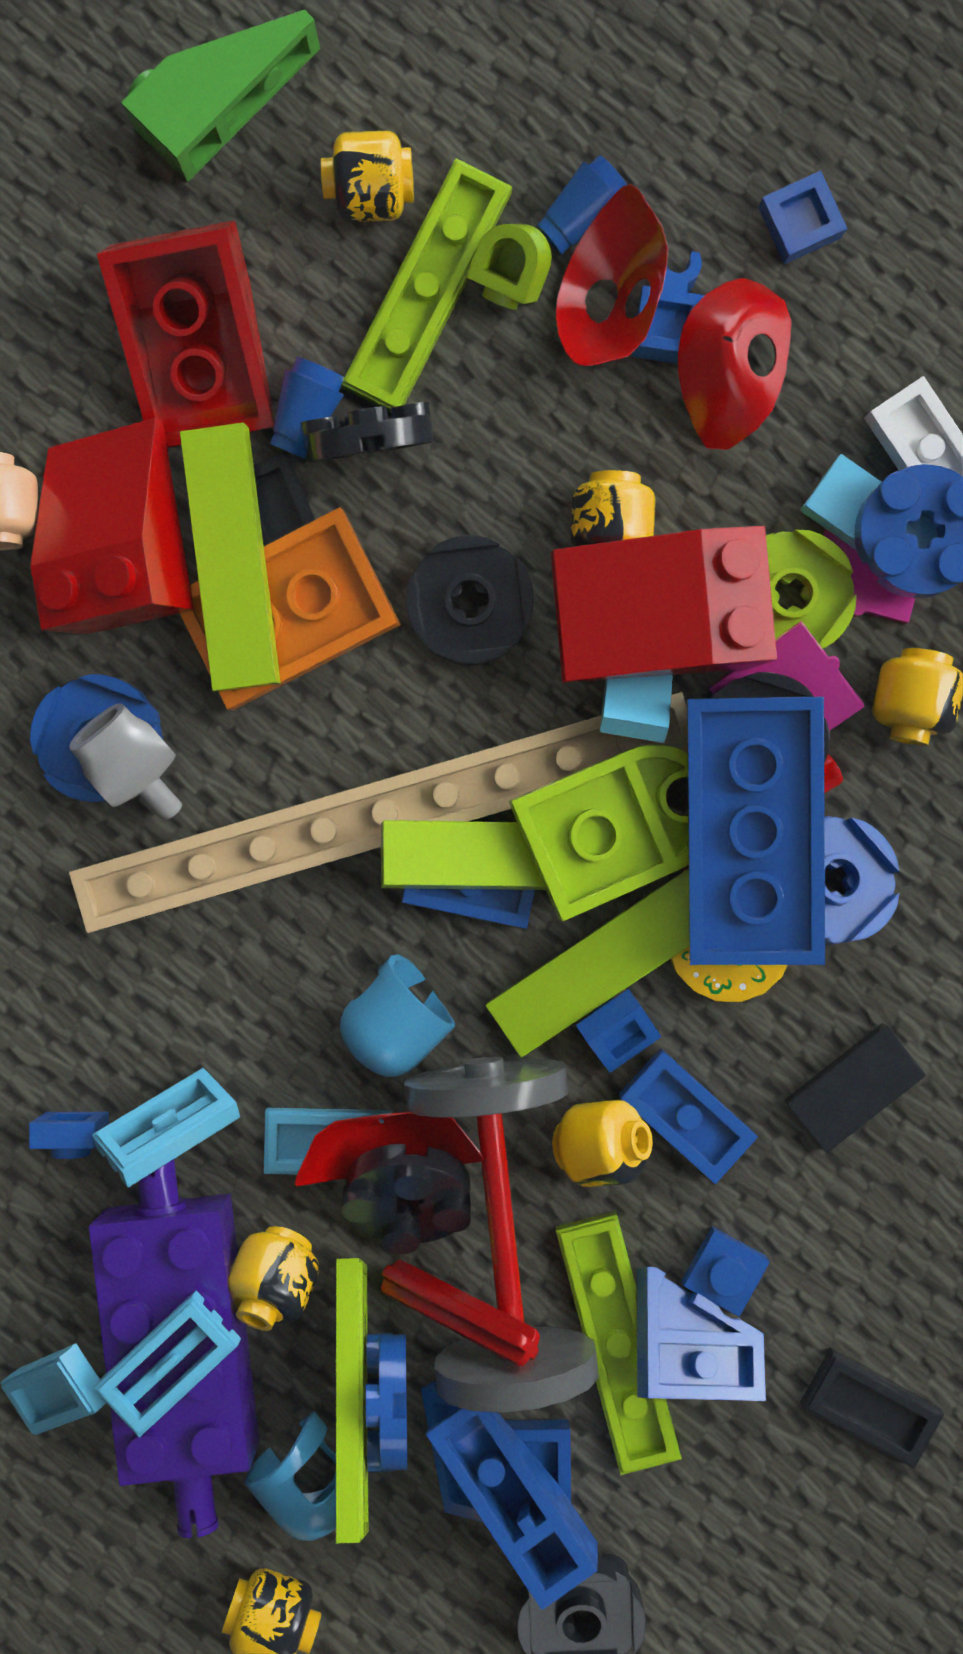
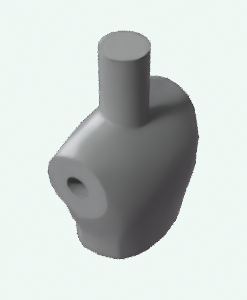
(125, 759)

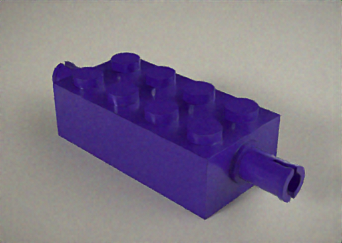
(144, 1268)

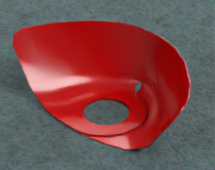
(620, 246)
(715, 374)
(347, 1139)

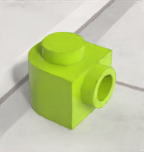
(511, 264)

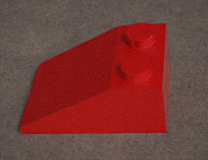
(189, 329)
(109, 533)
(664, 605)

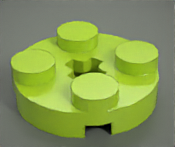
(826, 582)

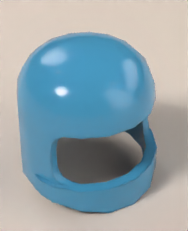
(389, 1025)
(273, 1485)

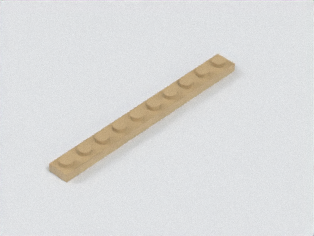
(343, 822)

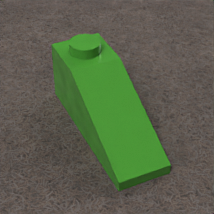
(213, 89)

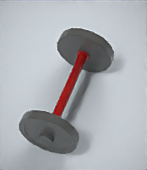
(566, 1358)

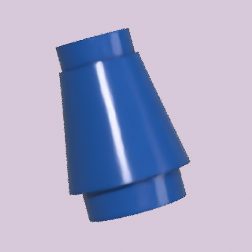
(580, 203)
(305, 394)

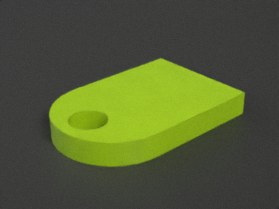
(606, 828)

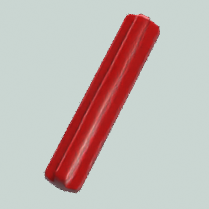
(461, 1313)

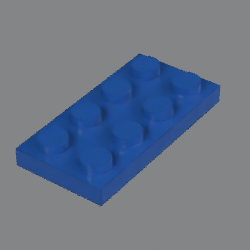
(756, 831)

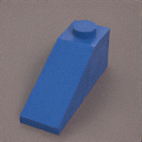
(517, 1502)

